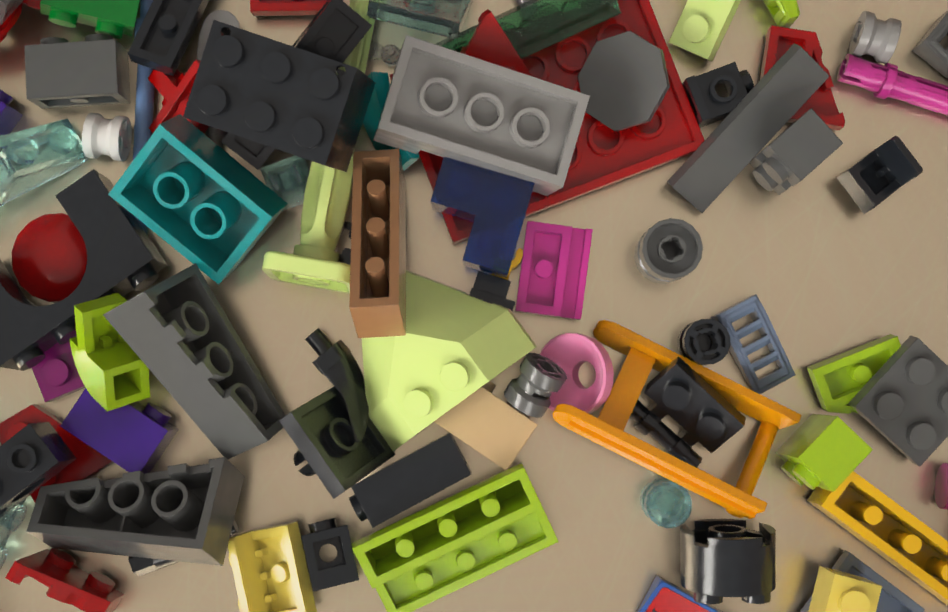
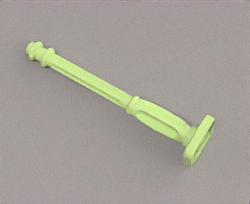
(323, 210)

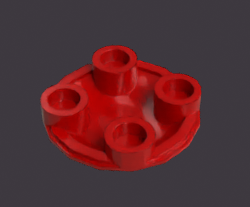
(49, 257)

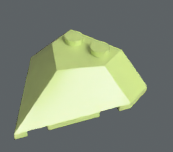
(445, 356)

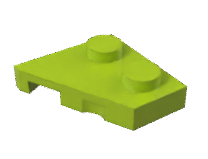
(845, 374)

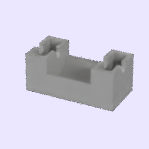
(481, 115)

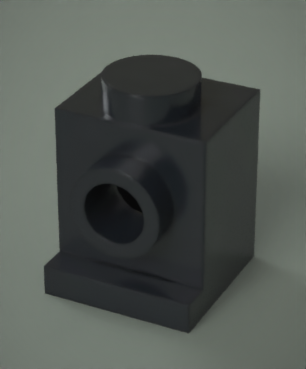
(707, 103)
(342, 568)

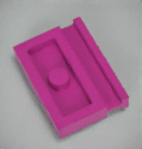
(553, 270)

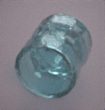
(659, 497)

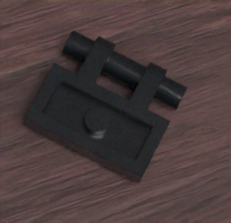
(693, 405)

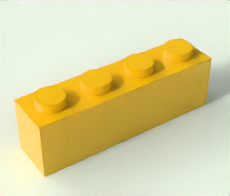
(888, 531)

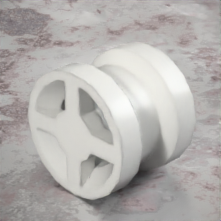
(106, 137)

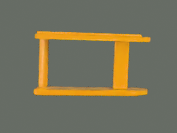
(609, 426)

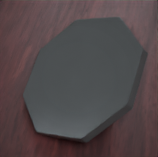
(624, 80)

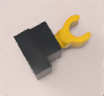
(495, 288)

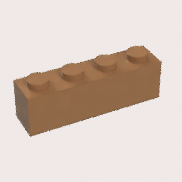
(378, 244)

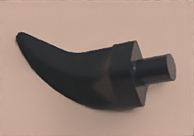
(344, 373)

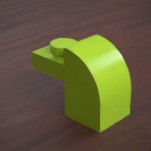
(104, 359)

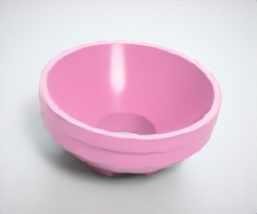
(569, 353)

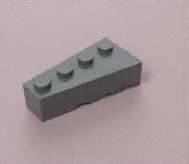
(200, 361)
(153, 515)

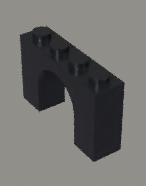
(117, 262)

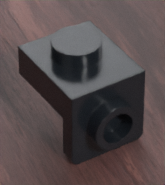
(880, 174)

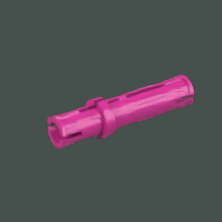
(893, 83)

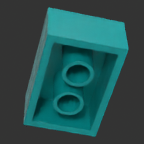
(197, 198)

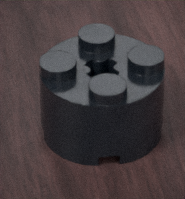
(728, 561)

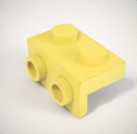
(271, 570)

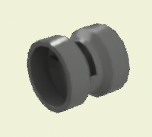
(535, 385)

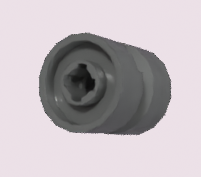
(668, 251)

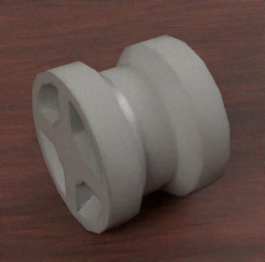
(875, 37)

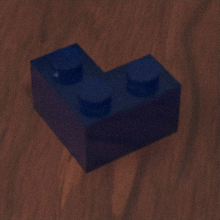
(494, 204)

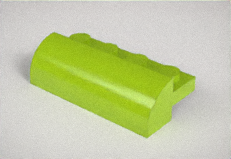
(455, 541)

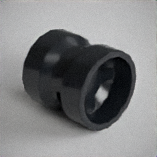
(696, 344)

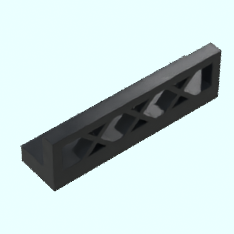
(330, 34)

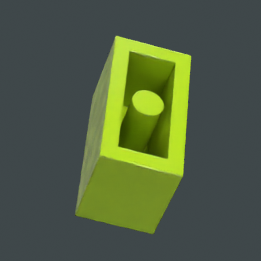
(822, 452)

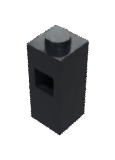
(409, 480)

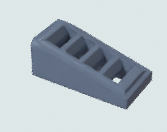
(762, 323)

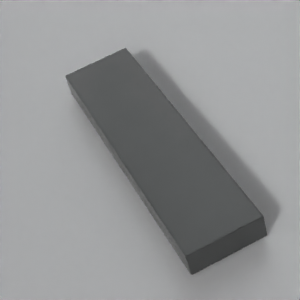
(748, 127)

